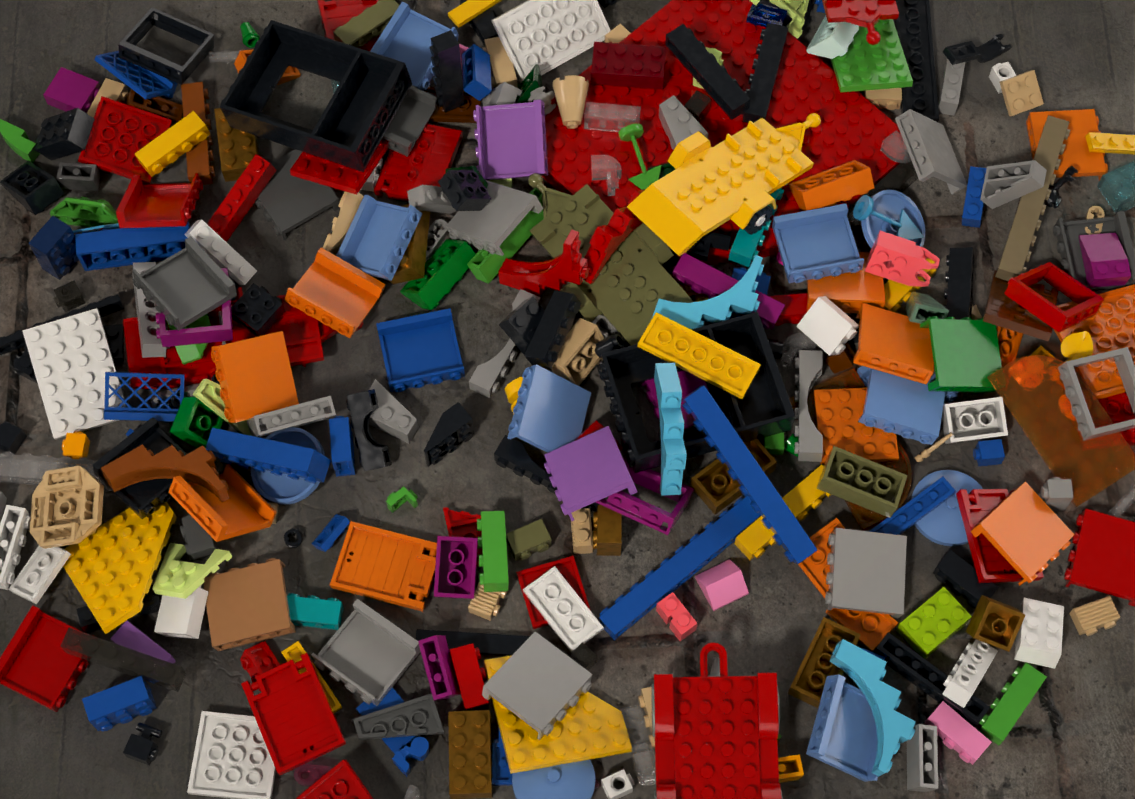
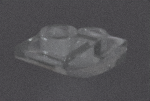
(635, 724)

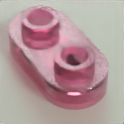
(315, 773)

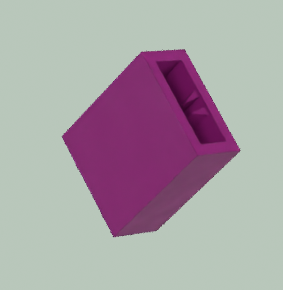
(71, 91)

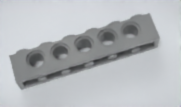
(147, 318)

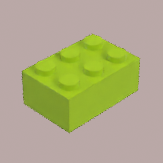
(933, 623)

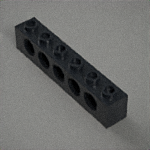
(926, 677)

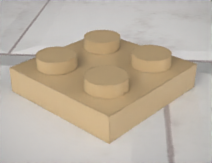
(1021, 92)

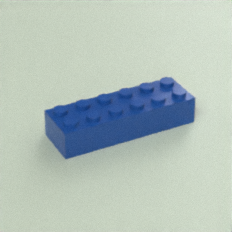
(128, 245)
(268, 455)

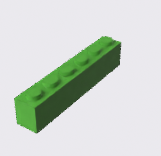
(486, 265)

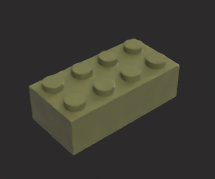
(862, 482)

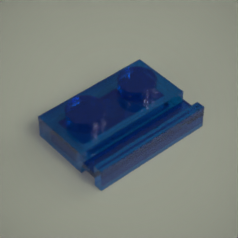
(763, 14)

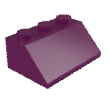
(455, 567)

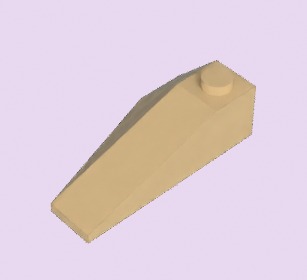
(348, 207)

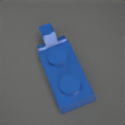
(500, 769)

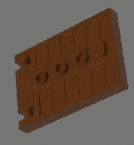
(1010, 315)

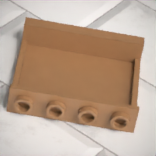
(247, 605)

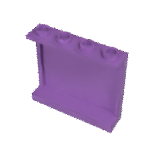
(511, 140)
(588, 471)

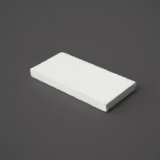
(563, 609)

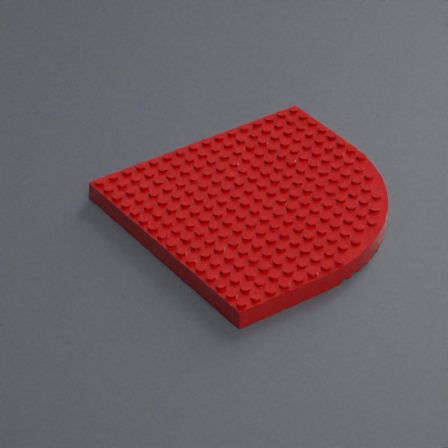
(804, 85)

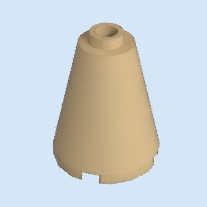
(571, 99)

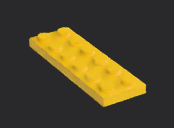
(699, 355)

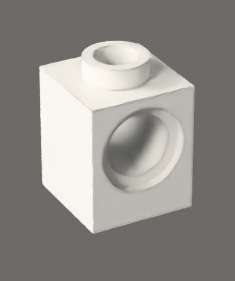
(998, 71)
(613, 793)

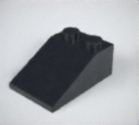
(32, 187)

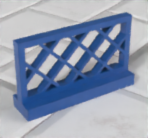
(158, 84)
(139, 412)

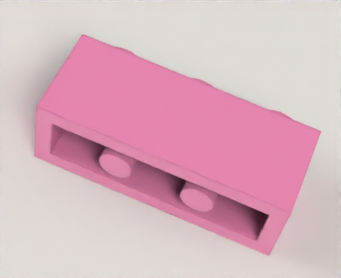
(958, 733)

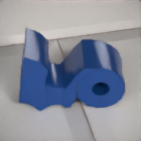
(419, 751)

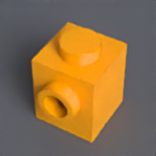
(76, 445)

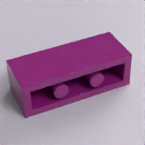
(439, 667)

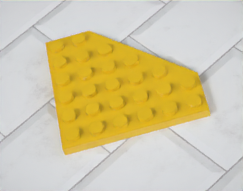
(118, 563)
(585, 733)

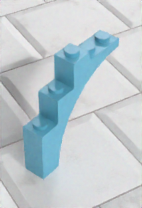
(739, 299)
(671, 428)
(883, 699)

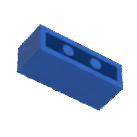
(476, 72)
(973, 205)

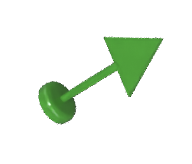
(645, 179)

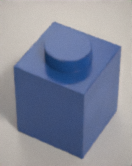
(989, 452)

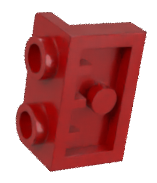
(258, 660)

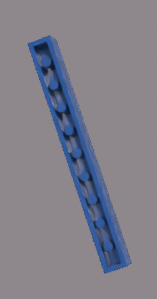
(749, 475)
(678, 569)

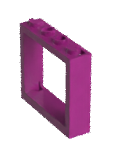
(199, 334)
(646, 512)

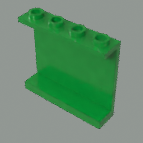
(963, 354)

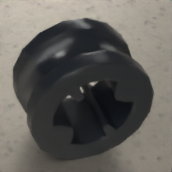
(293, 532)

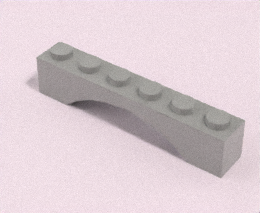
(487, 375)
(809, 438)

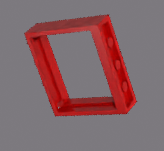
(1059, 320)

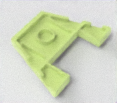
(795, 9)
(182, 578)

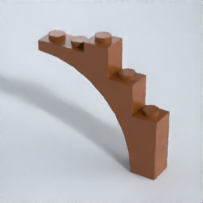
(143, 465)

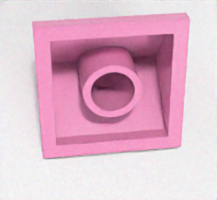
(722, 584)

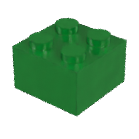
(195, 422)

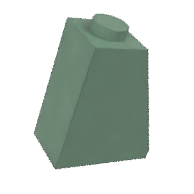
(922, 306)

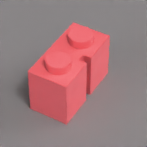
(682, 623)

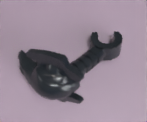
(1054, 195)

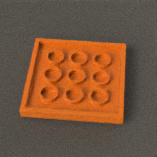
(837, 420)

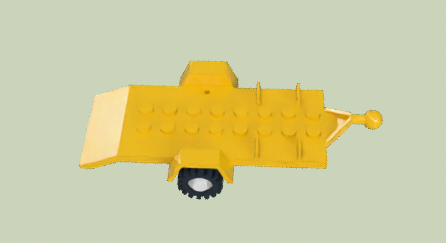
(716, 180)

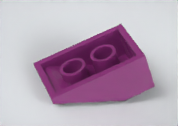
(1104, 260)

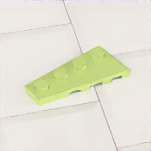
(209, 394)

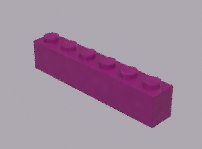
(713, 282)

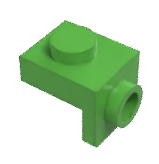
(398, 498)

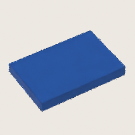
(391, 699)

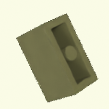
(528, 540)

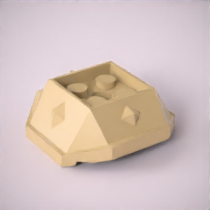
(66, 507)

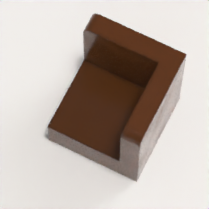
(842, 361)

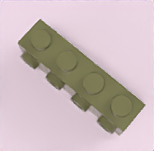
(367, 24)

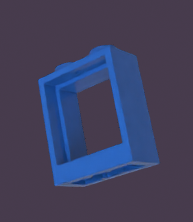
(342, 446)

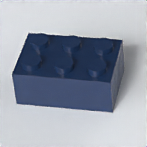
(55, 247)

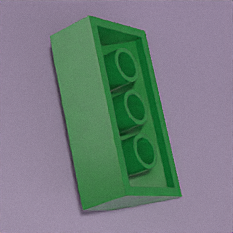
(440, 274)

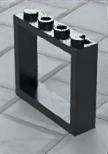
(157, 64)

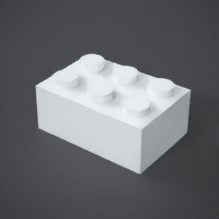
(974, 420)
(1040, 633)

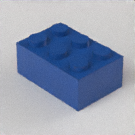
(119, 704)

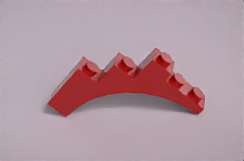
(609, 237)
(553, 273)

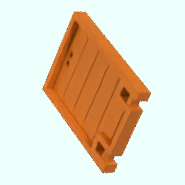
(385, 566)

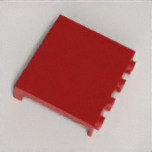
(158, 203)
(1103, 555)
(37, 663)

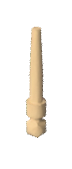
(927, 452)

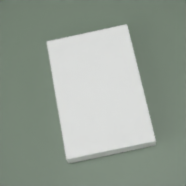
(39, 573)

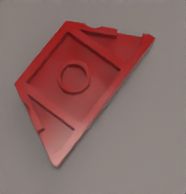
(463, 525)

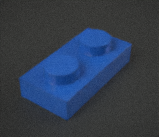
(330, 533)

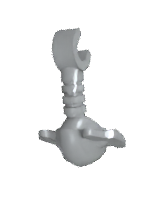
(538, 94)

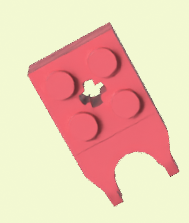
(900, 260)

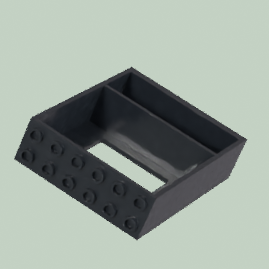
(355, 116)
(759, 414)

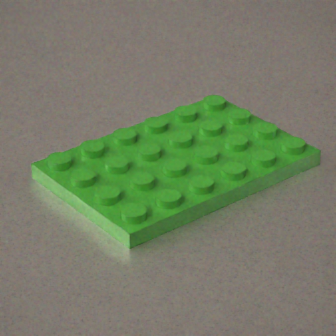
(873, 65)

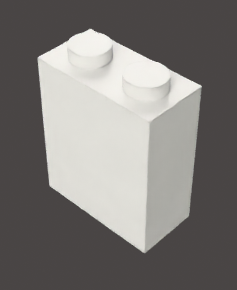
(828, 326)
(181, 616)

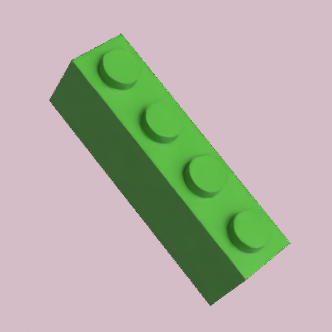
(493, 551)
(1012, 703)

